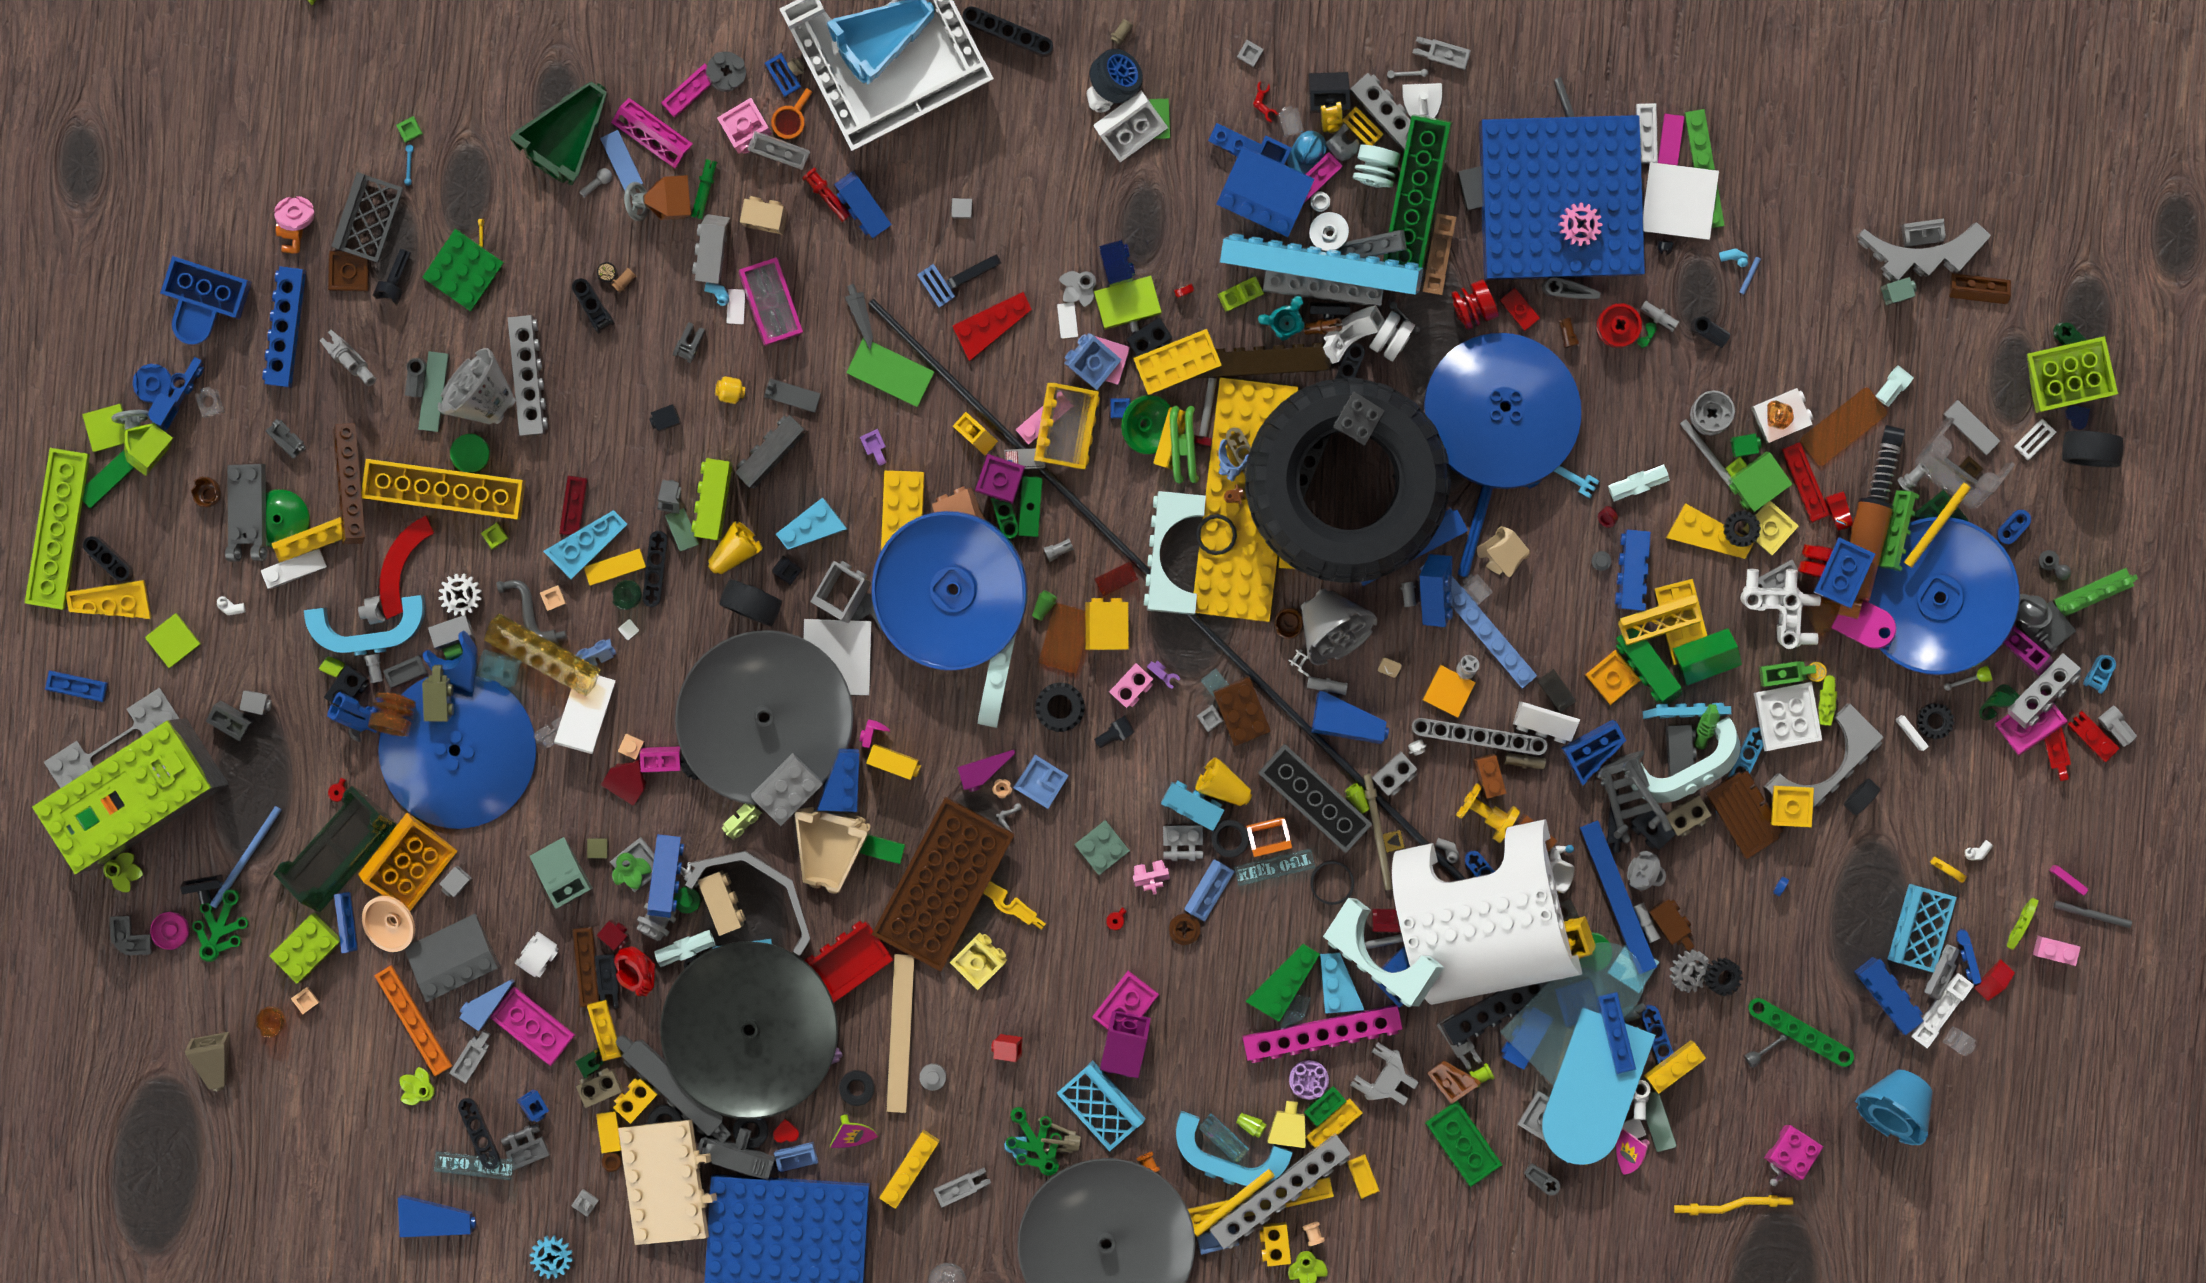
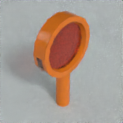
(788, 120)

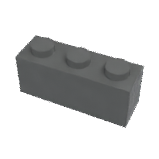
(1680, 748)

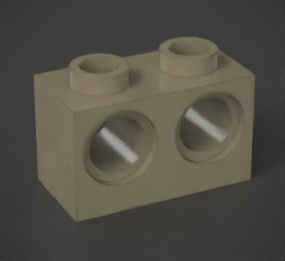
(1685, 810)
(601, 1091)

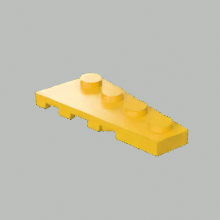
(1705, 532)
(119, 599)

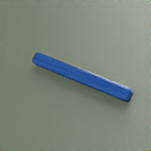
(1475, 531)

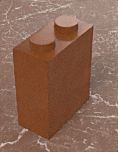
(1489, 776)

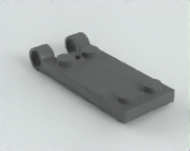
(246, 511)

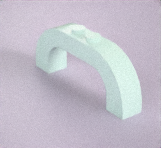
(995, 687)
(1700, 773)

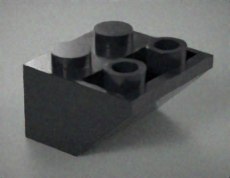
(1327, 90)

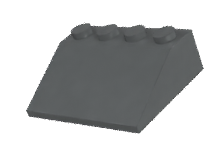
(771, 452)
(451, 957)

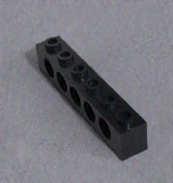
(1451, 1026)

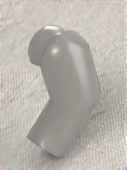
(1449, 848)

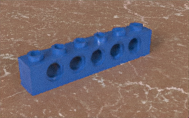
(290, 336)

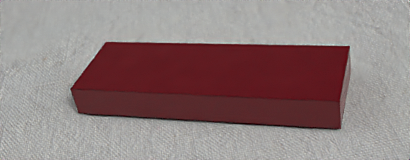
(573, 505)

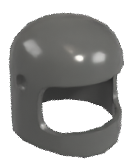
(1341, 146)

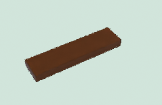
(585, 966)

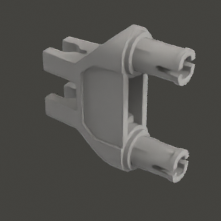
(349, 358)
(1388, 1078)

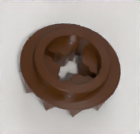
(1192, 923)

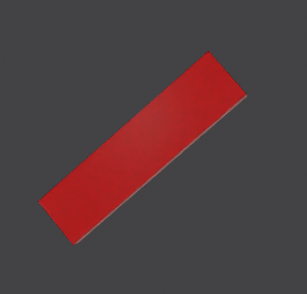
(1805, 482)

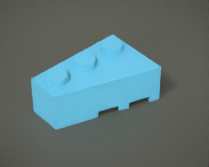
(813, 524)

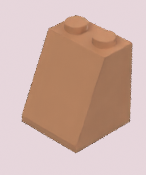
(961, 501)

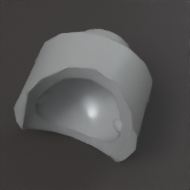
(371, 611)
(932, 1076)

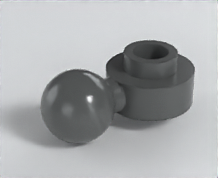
(2062, 572)

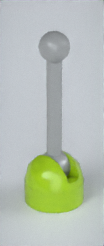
(1983, 675)

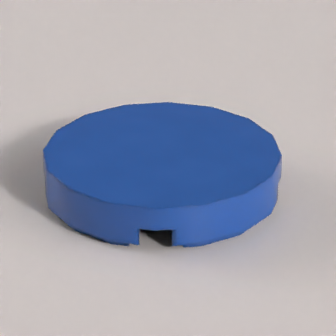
(151, 381)

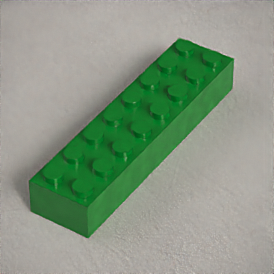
(1419, 186)

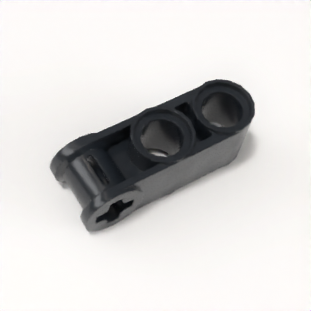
(599, 313)

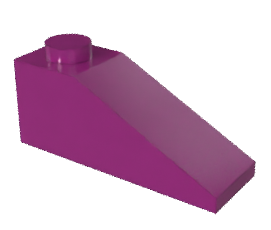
(2028, 651)
(980, 771)

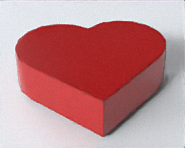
(786, 1131)

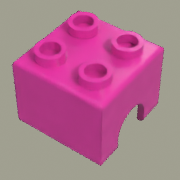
(1794, 1152)

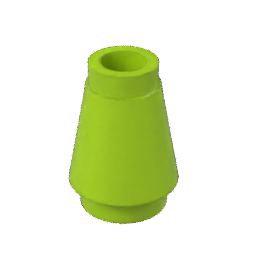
(1356, 796)
(1251, 1124)

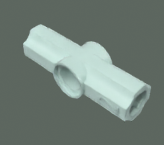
(1638, 483)
(684, 948)

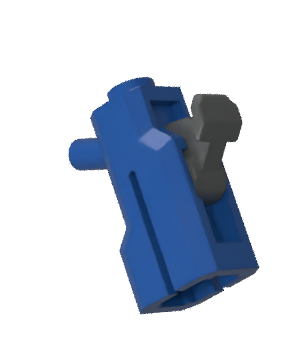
(355, 717)

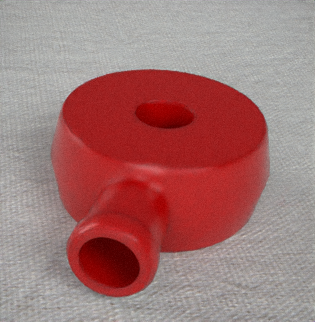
(339, 787)
(1116, 915)

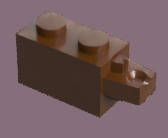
(1671, 923)

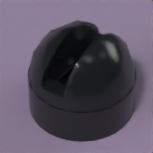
(1665, 245)

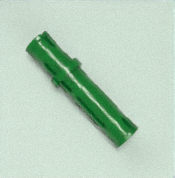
(704, 188)

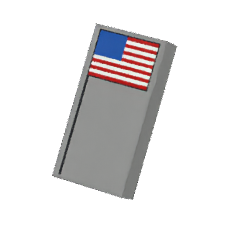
(1023, 457)

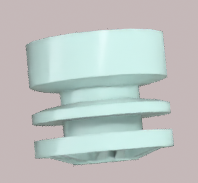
(1376, 166)

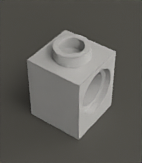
(255, 702)
(455, 881)

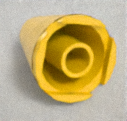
(734, 548)
(1223, 784)

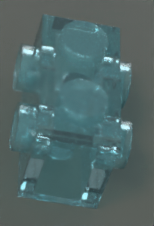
(499, 668)

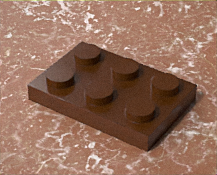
(1241, 711)

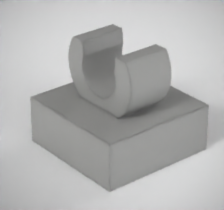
(585, 1202)

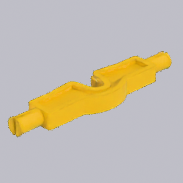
(1016, 907)

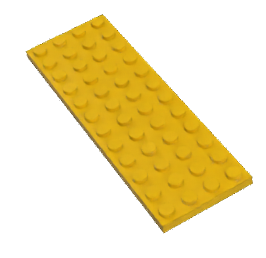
(1244, 577)

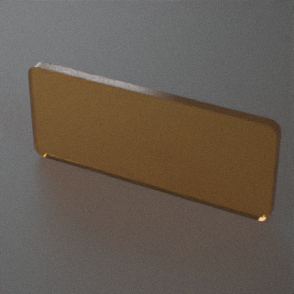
(1843, 426)

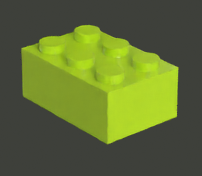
(305, 948)

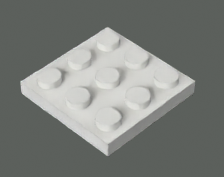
(1788, 716)

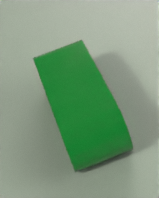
(1009, 519)

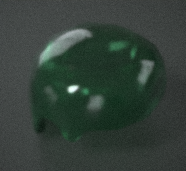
(626, 595)

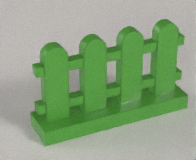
(2095, 592)

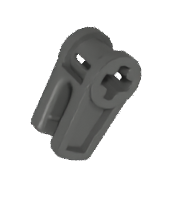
(690, 348)
(1540, 1178)

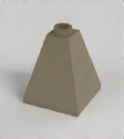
(210, 1058)

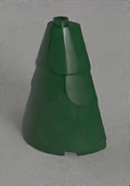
(563, 133)

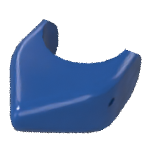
(460, 670)

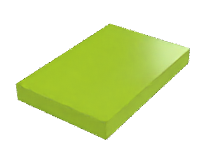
(1127, 302)

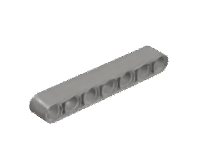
(1488, 740)

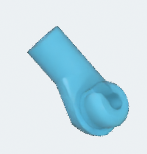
(1737, 255)
(719, 291)

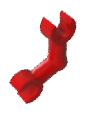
(1260, 106)

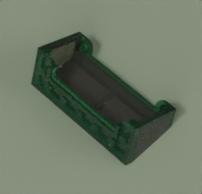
(336, 851)

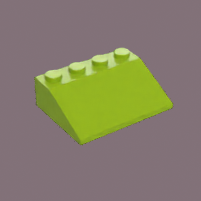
(2071, 374)

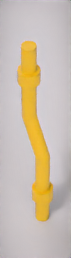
(1771, 1200)

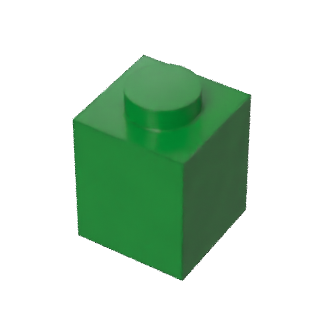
(1745, 445)

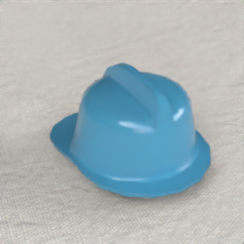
(1307, 151)

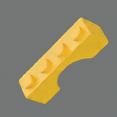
(909, 1169)

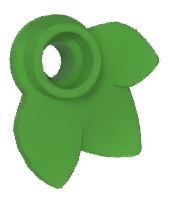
(632, 873)

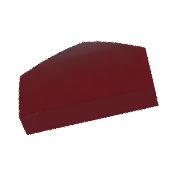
(625, 781)

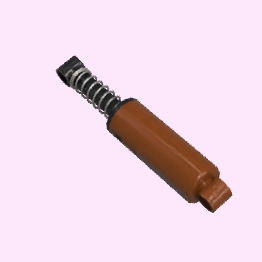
(1874, 514)

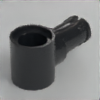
(1117, 731)

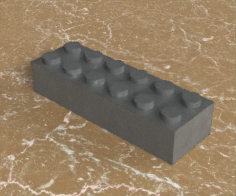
(1314, 798)

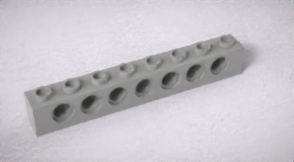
(1332, 1144)

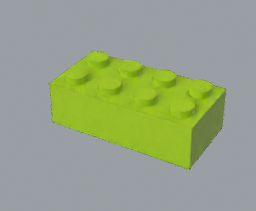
(713, 499)

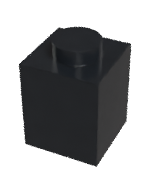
(665, 418)

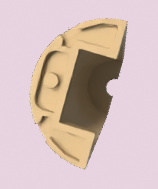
(828, 845)

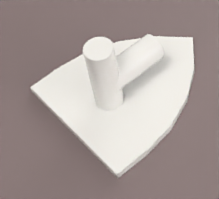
(1422, 99)

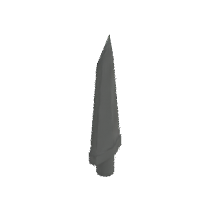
(858, 308)

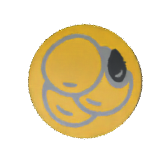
(1820, 672)

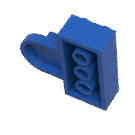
(201, 297)

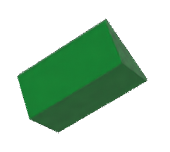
(1707, 656)

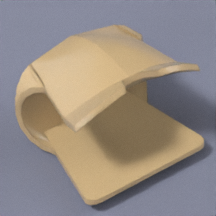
(1504, 551)

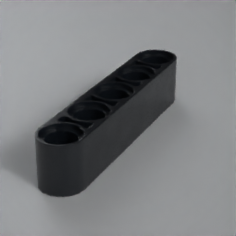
(1015, 38)

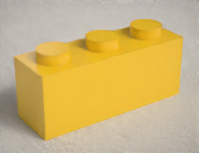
(1674, 1066)

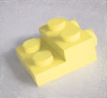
(979, 960)

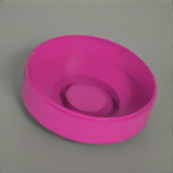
(169, 930)

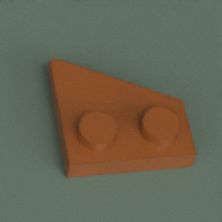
(1452, 1081)

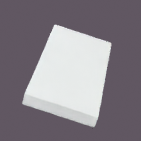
(584, 717)

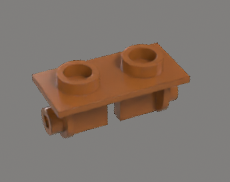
(1234, 495)

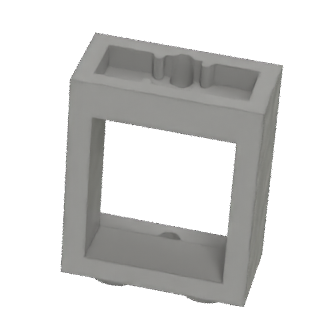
(827, 585)

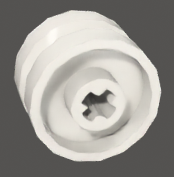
(1392, 336)

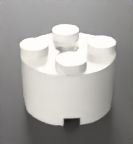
(536, 954)

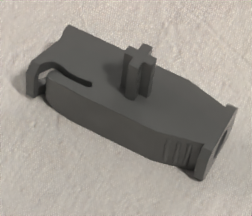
(737, 1156)

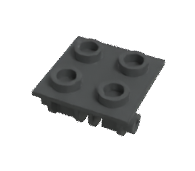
(1358, 418)
(2054, 633)

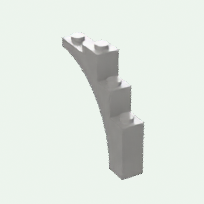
(1925, 260)

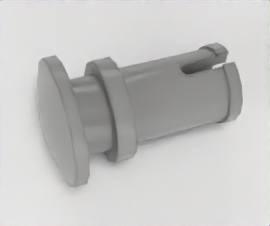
(1910, 480)

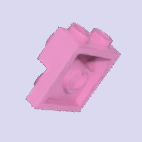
(741, 123)

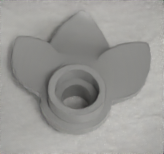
(1076, 289)

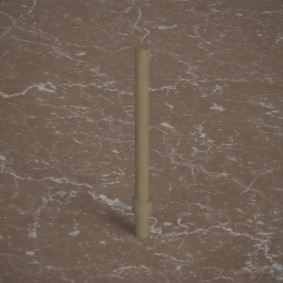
(1371, 794)

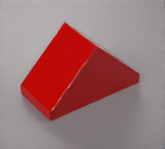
(1995, 980)

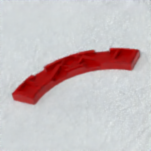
(394, 564)

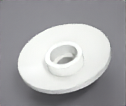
(1324, 223)

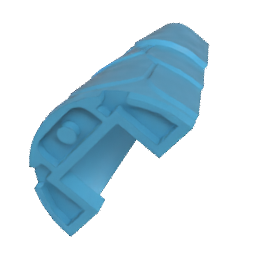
(878, 35)

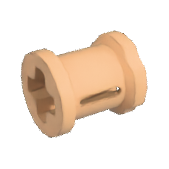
(1313, 1233)

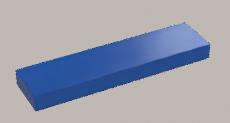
(1616, 1033)

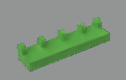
(1898, 529)

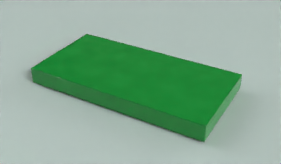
(1463, 1143)

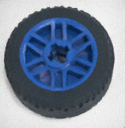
(1116, 75)

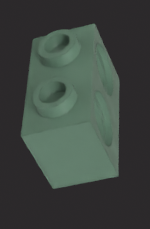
(1898, 291)

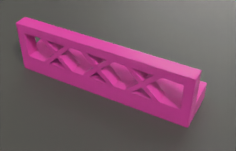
(653, 129)

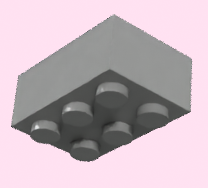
(786, 789)

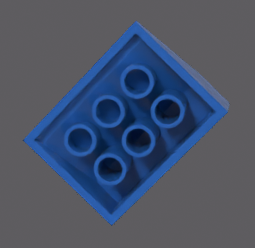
(1265, 191)

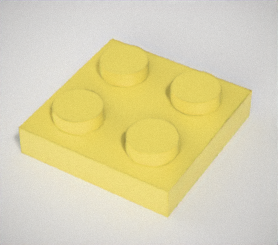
(1775, 527)

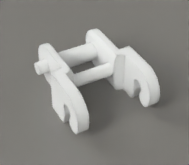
(1302, 662)

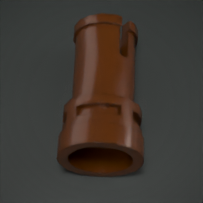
(1569, 338)

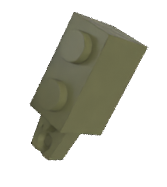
(437, 696)

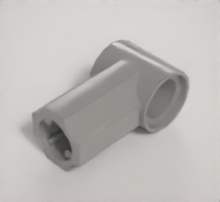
(2114, 722)

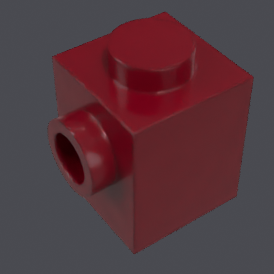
(614, 935)

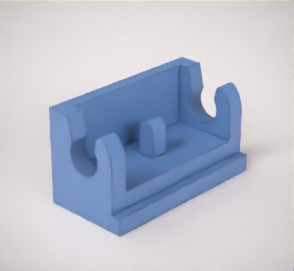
(796, 1156)

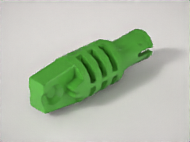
(1707, 726)

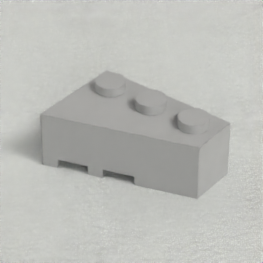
(710, 248)

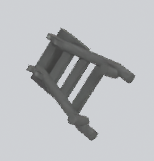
(1637, 776)

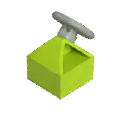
(144, 443)

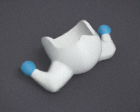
(1562, 871)

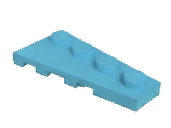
(579, 548)

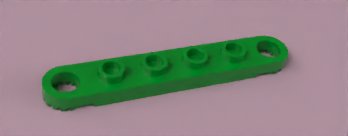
(1801, 1032)

